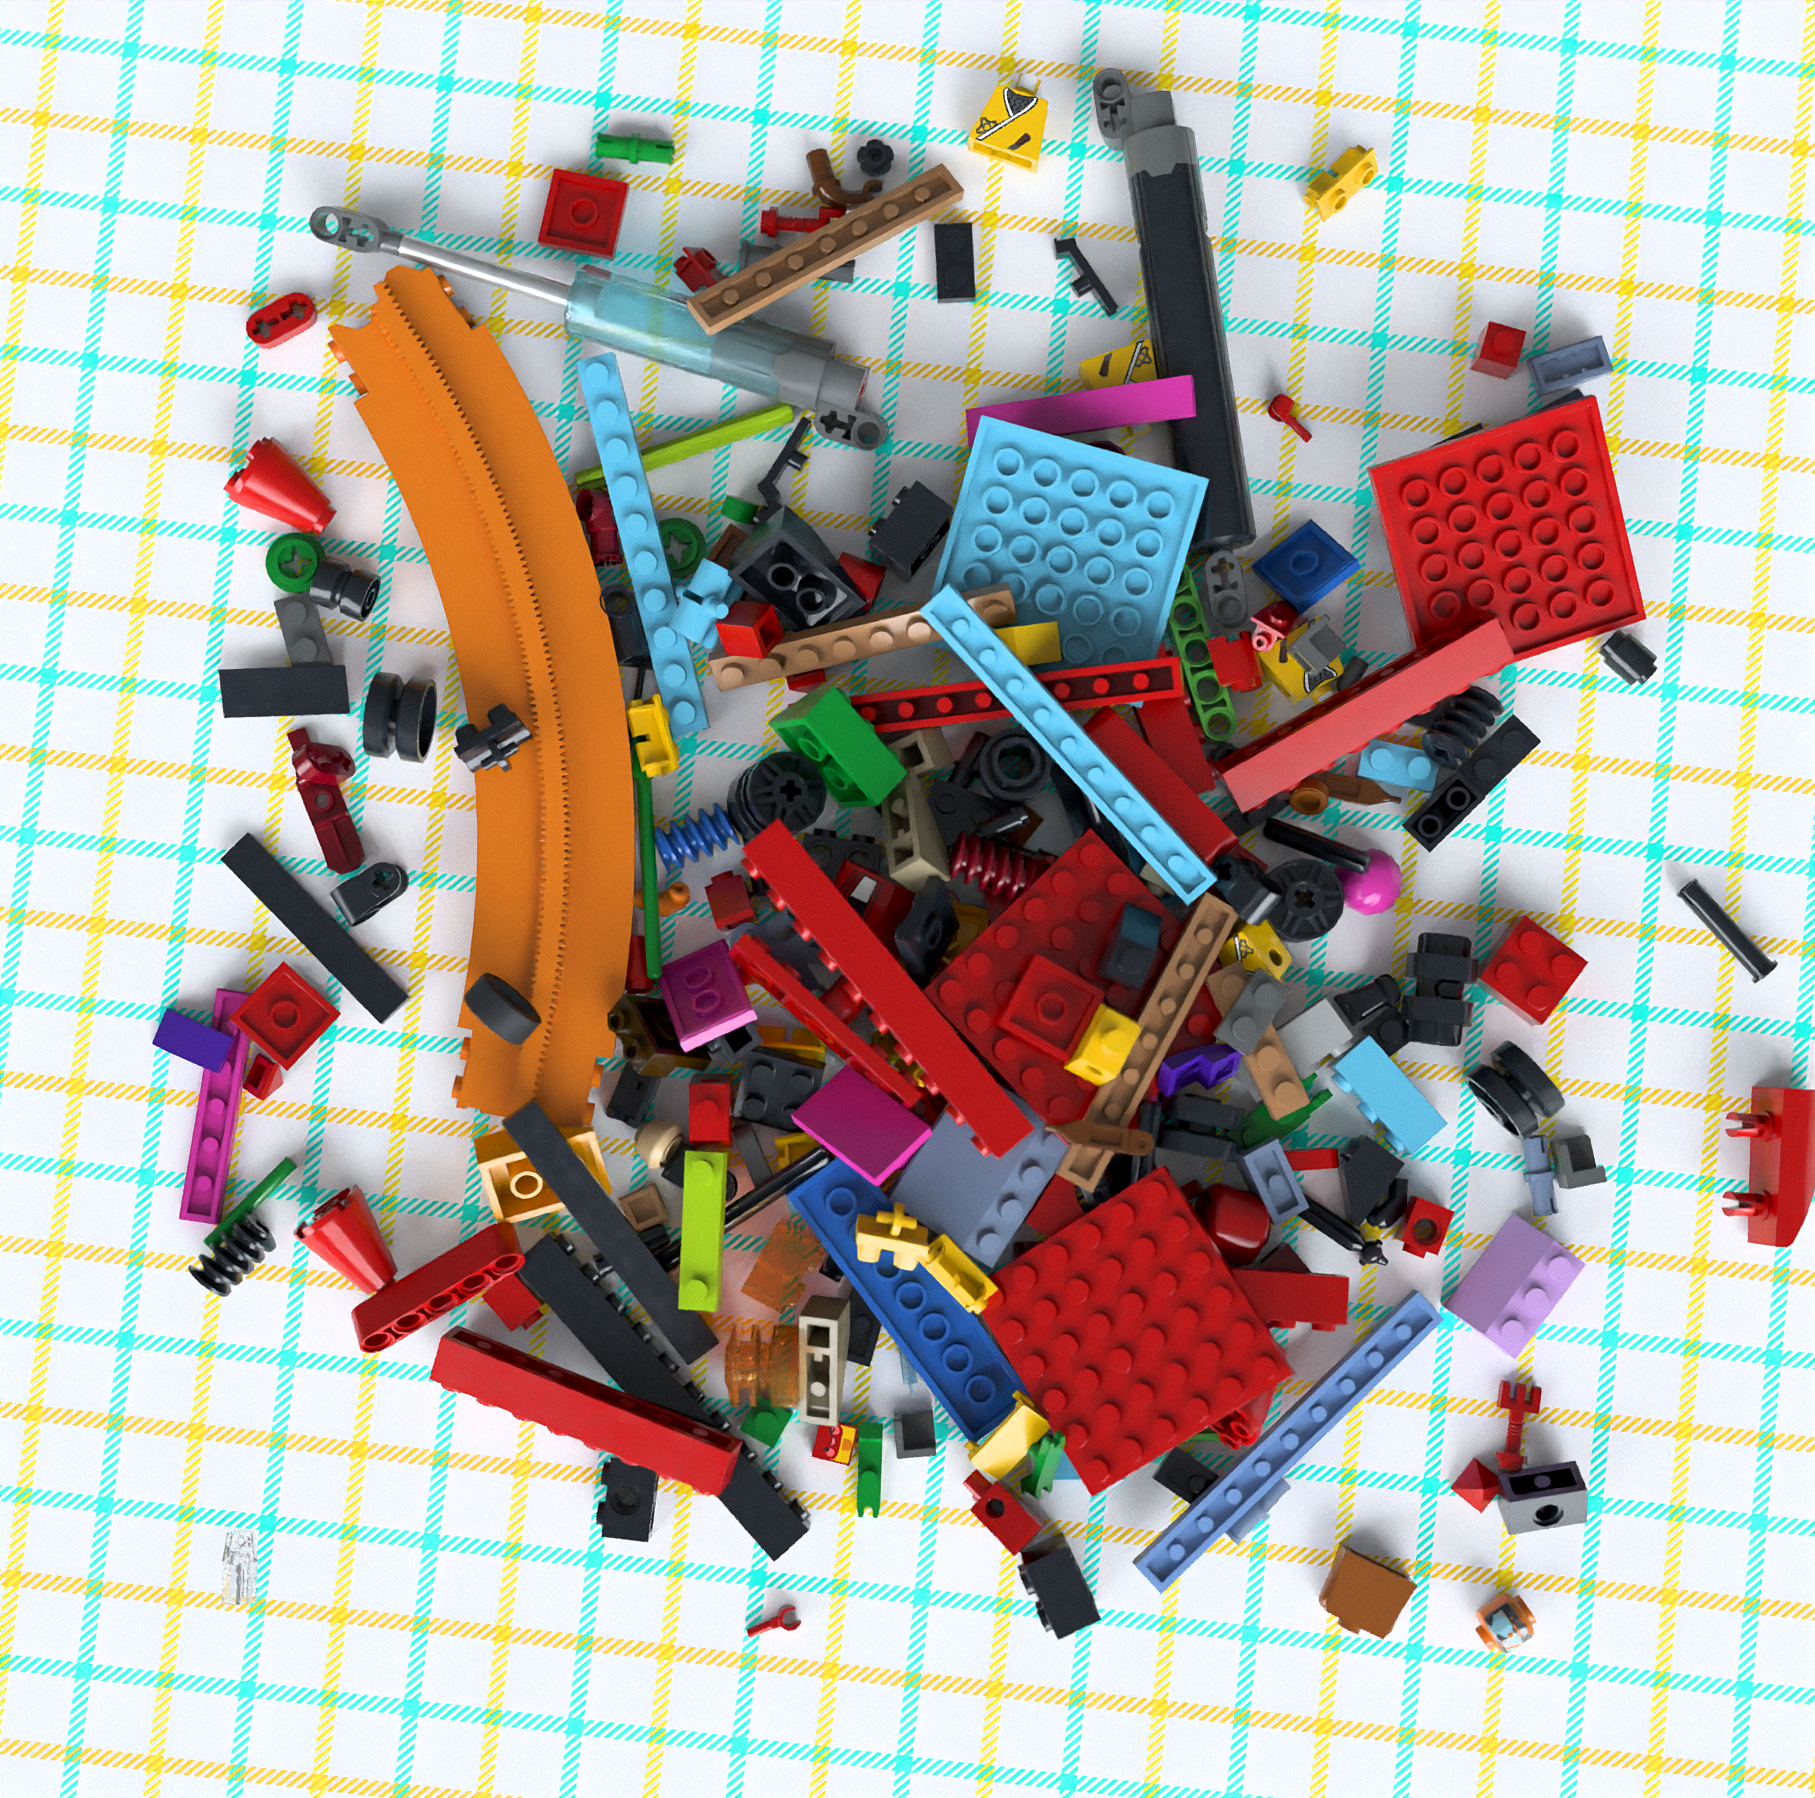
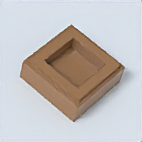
(644, 1207)

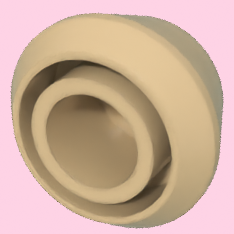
(658, 1141)

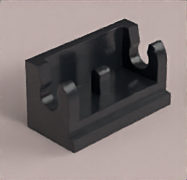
(632, 1097)

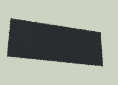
(284, 691)

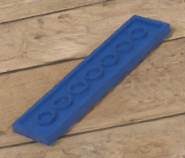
(913, 1306)

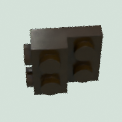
(650, 1037)

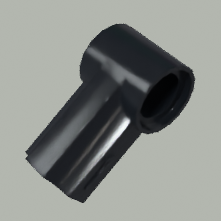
(625, 626)

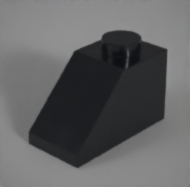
(1130, 947)
(1365, 1176)

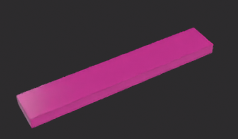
(1095, 408)
(216, 1120)

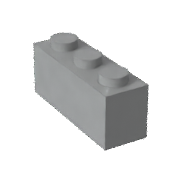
(1308, 1038)

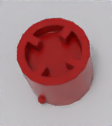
(866, 576)

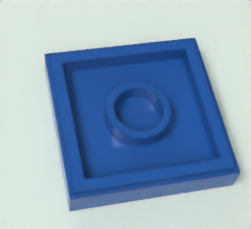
(1305, 566)

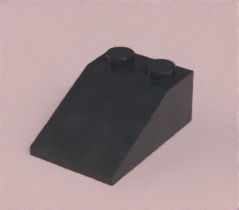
(795, 572)

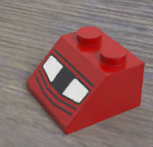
(876, 899)

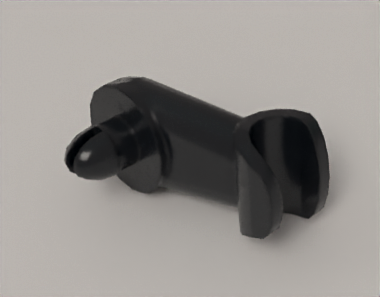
(1368, 999)

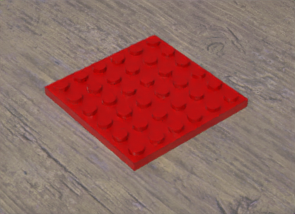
(1512, 527)
(1068, 921)
(1132, 1331)

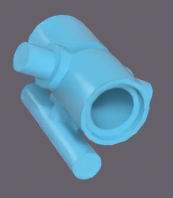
(704, 603)

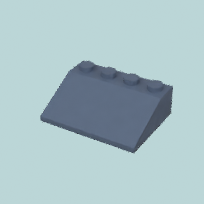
(973, 1196)

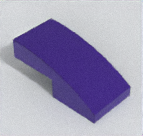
(193, 1040)
(1203, 1064)

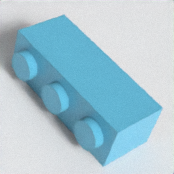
(1386, 1096)

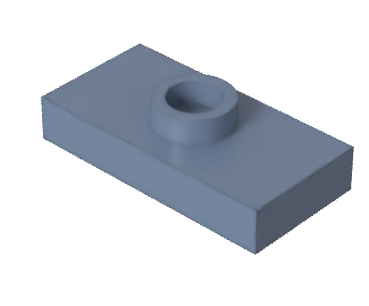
(1569, 366)

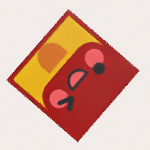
(835, 1443)

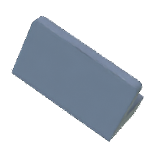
(1271, 1179)

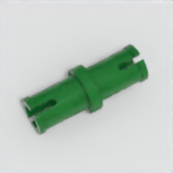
(635, 148)

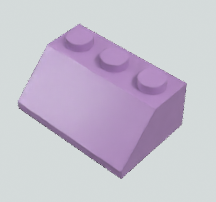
(1514, 1285)

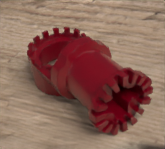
(599, 525)

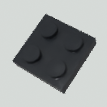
(927, 931)
(775, 1087)

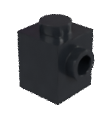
(735, 1043)

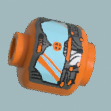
(1505, 1623)

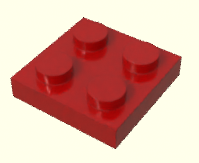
(583, 214)
(1051, 1008)
(285, 1016)

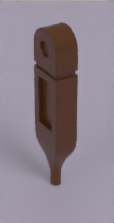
(1354, 789)
(1104, 1137)

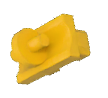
(893, 1233)

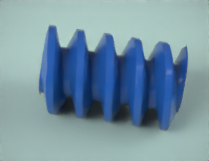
(695, 836)

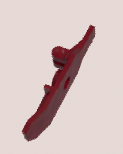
(332, 823)

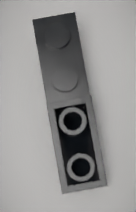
(1471, 782)

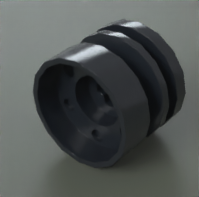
(757, 802)
(1324, 900)

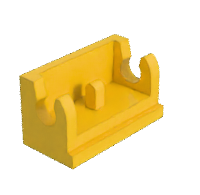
(1010, 1439)

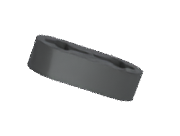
(752, 1153)

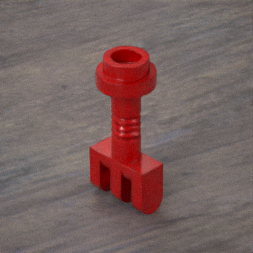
(773, 222)
(1511, 1457)

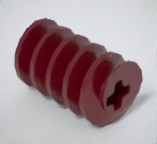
(991, 865)

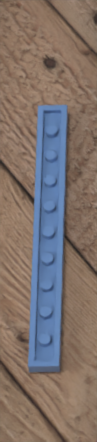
(1287, 1441)

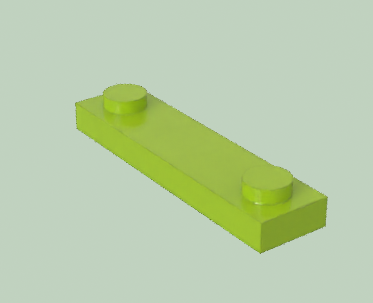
(703, 1230)

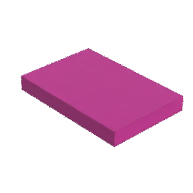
(705, 995)
(861, 1125)

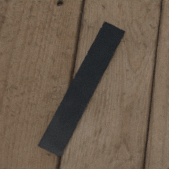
(315, 928)

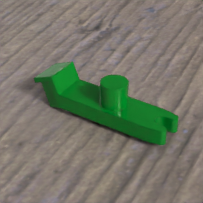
(1046, 1461)
(869, 1467)

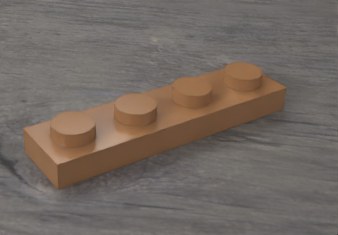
(1268, 1061)

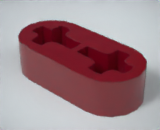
(323, 763)

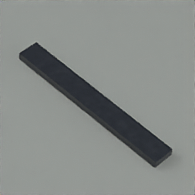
(609, 1229)

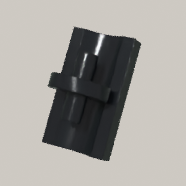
(494, 743)

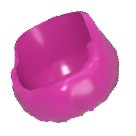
(1374, 890)

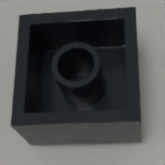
(910, 531)
(1062, 1591)

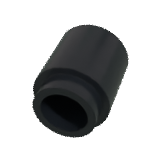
(1628, 658)

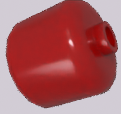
(1234, 1221)

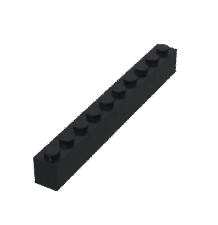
(648, 1374)

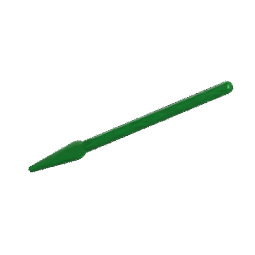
(648, 866)

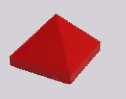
(806, 681)
(263, 1077)
(1476, 1485)

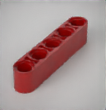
(1161, 785)
(437, 1287)

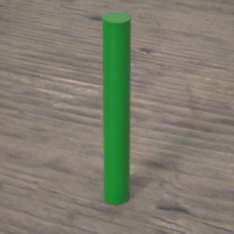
(253, 1199)

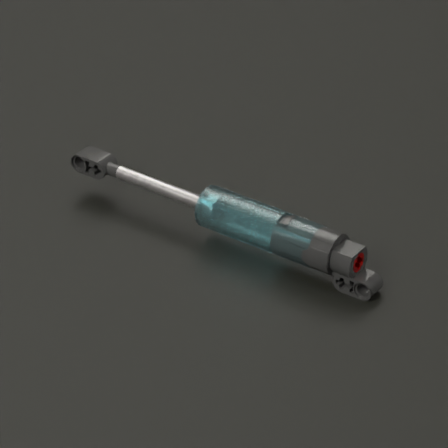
(654, 327)

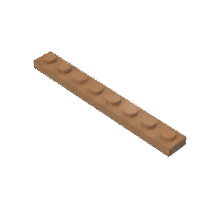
(824, 249)
(854, 639)
(1159, 1023)

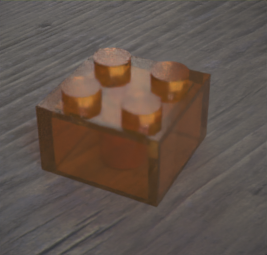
(781, 1265)

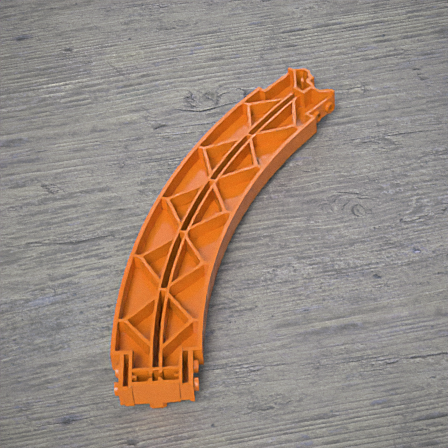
(527, 636)

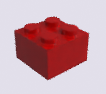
(1529, 970)

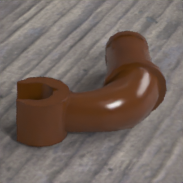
(829, 188)

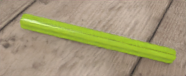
(699, 442)

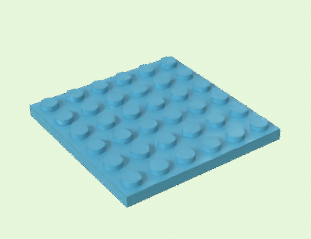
(1076, 537)

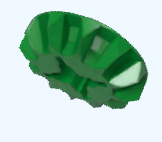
(688, 534)
(283, 552)

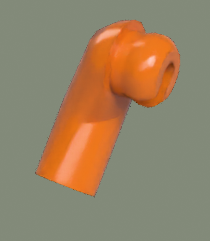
(670, 900)

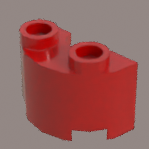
(1236, 663)

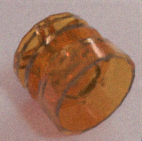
(763, 1365)

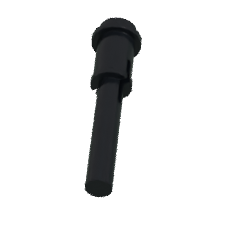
(999, 825)

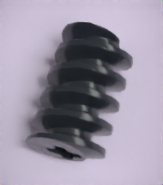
(1460, 726)
(235, 1256)

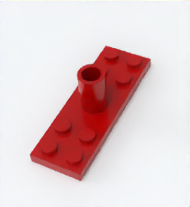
(825, 1017)

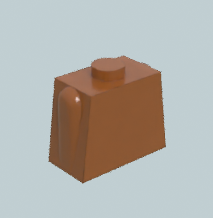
(1364, 1593)

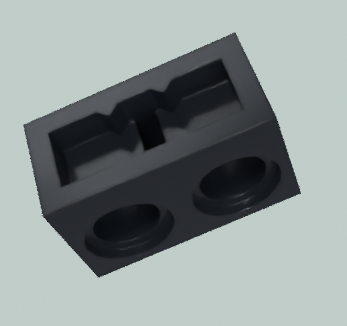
(841, 849)

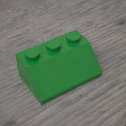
(842, 747)

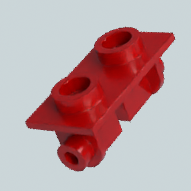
(698, 269)
(1274, 623)

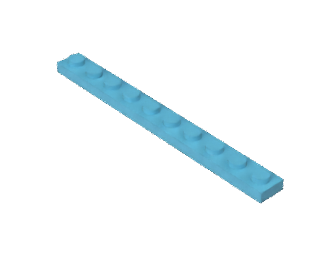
(642, 542)
(1068, 743)

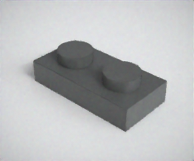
(303, 631)
(1252, 1011)

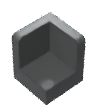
(1316, 647)
(1576, 1163)
(914, 1434)

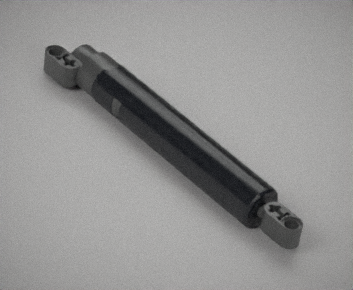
(1185, 319)

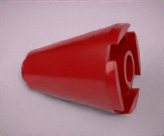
(350, 1241)

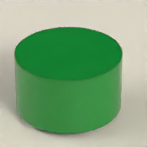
(739, 509)

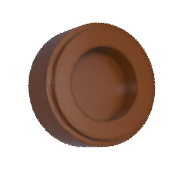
(1309, 797)

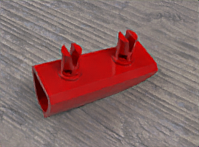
(1780, 1164)

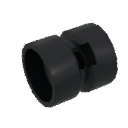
(339, 586)

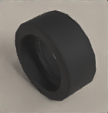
(502, 1009)

